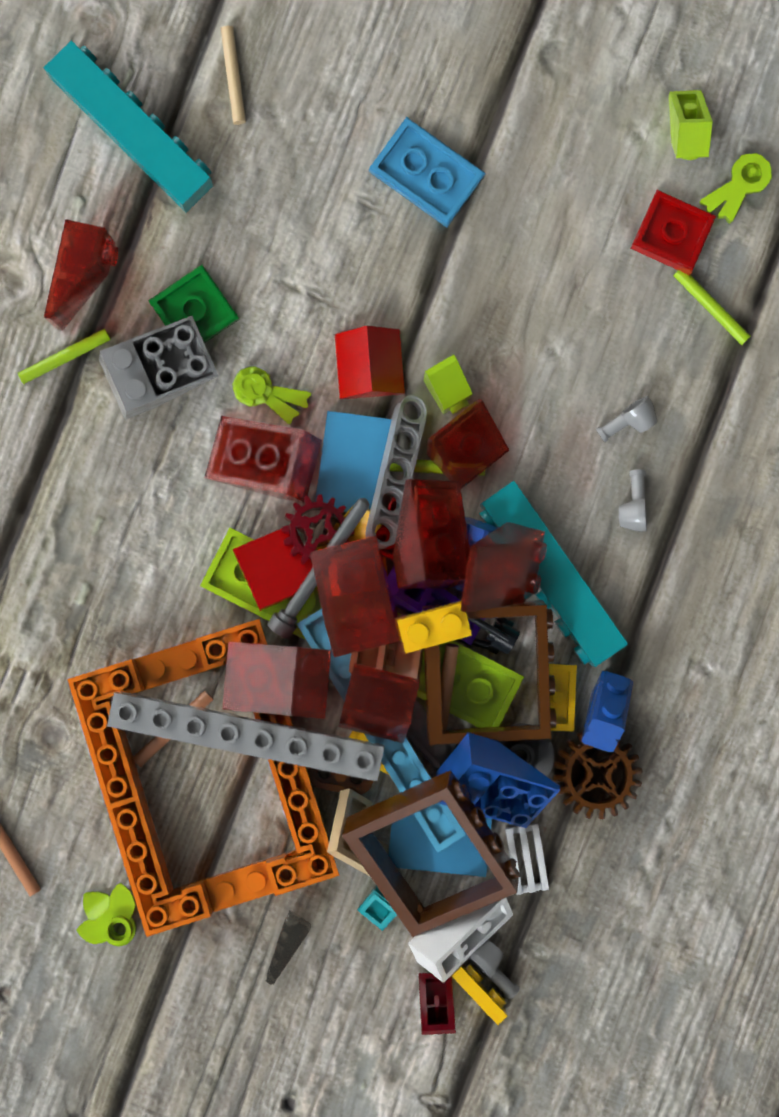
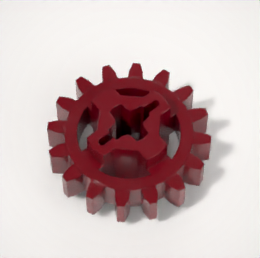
(304, 523)

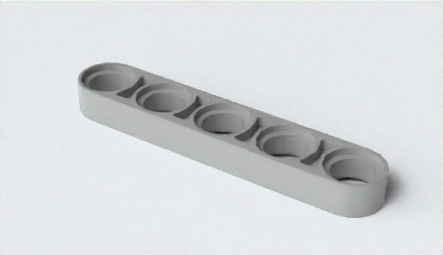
(405, 458)

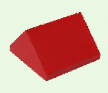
(369, 362)

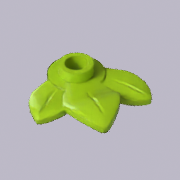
(103, 914)

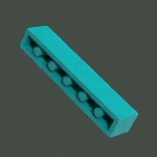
(129, 126)
(561, 584)

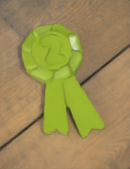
(749, 176)
(254, 387)

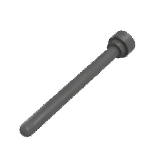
(285, 621)

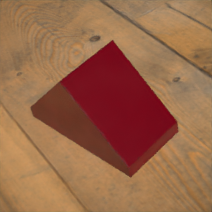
(436, 1005)

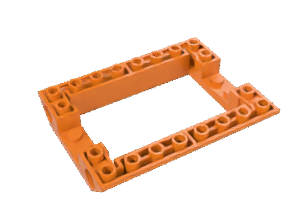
(157, 901)

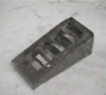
(290, 938)

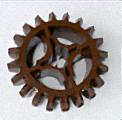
(585, 784)

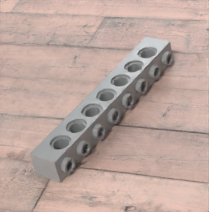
(245, 735)

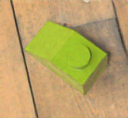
(689, 124)
(448, 385)

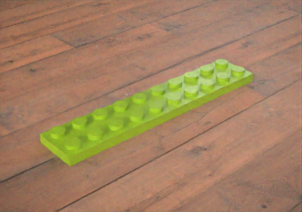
(480, 685)

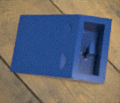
(499, 780)

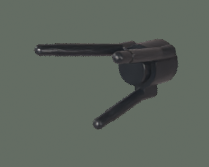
(501, 635)

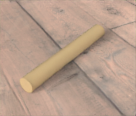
(233, 75)

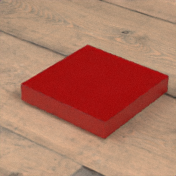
(673, 232)
(271, 569)

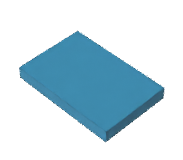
(426, 172)
(351, 457)
(413, 850)

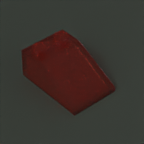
(79, 270)
(263, 458)
(431, 536)
(503, 568)
(355, 596)
(276, 680)

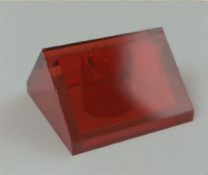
(467, 444)
(379, 703)

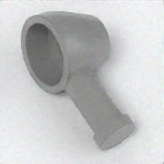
(639, 415)
(633, 513)
(487, 961)

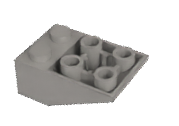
(157, 366)

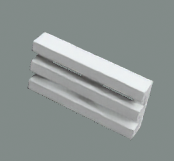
(532, 886)

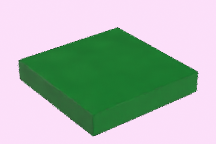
(195, 297)

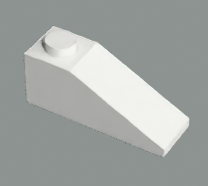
(452, 943)

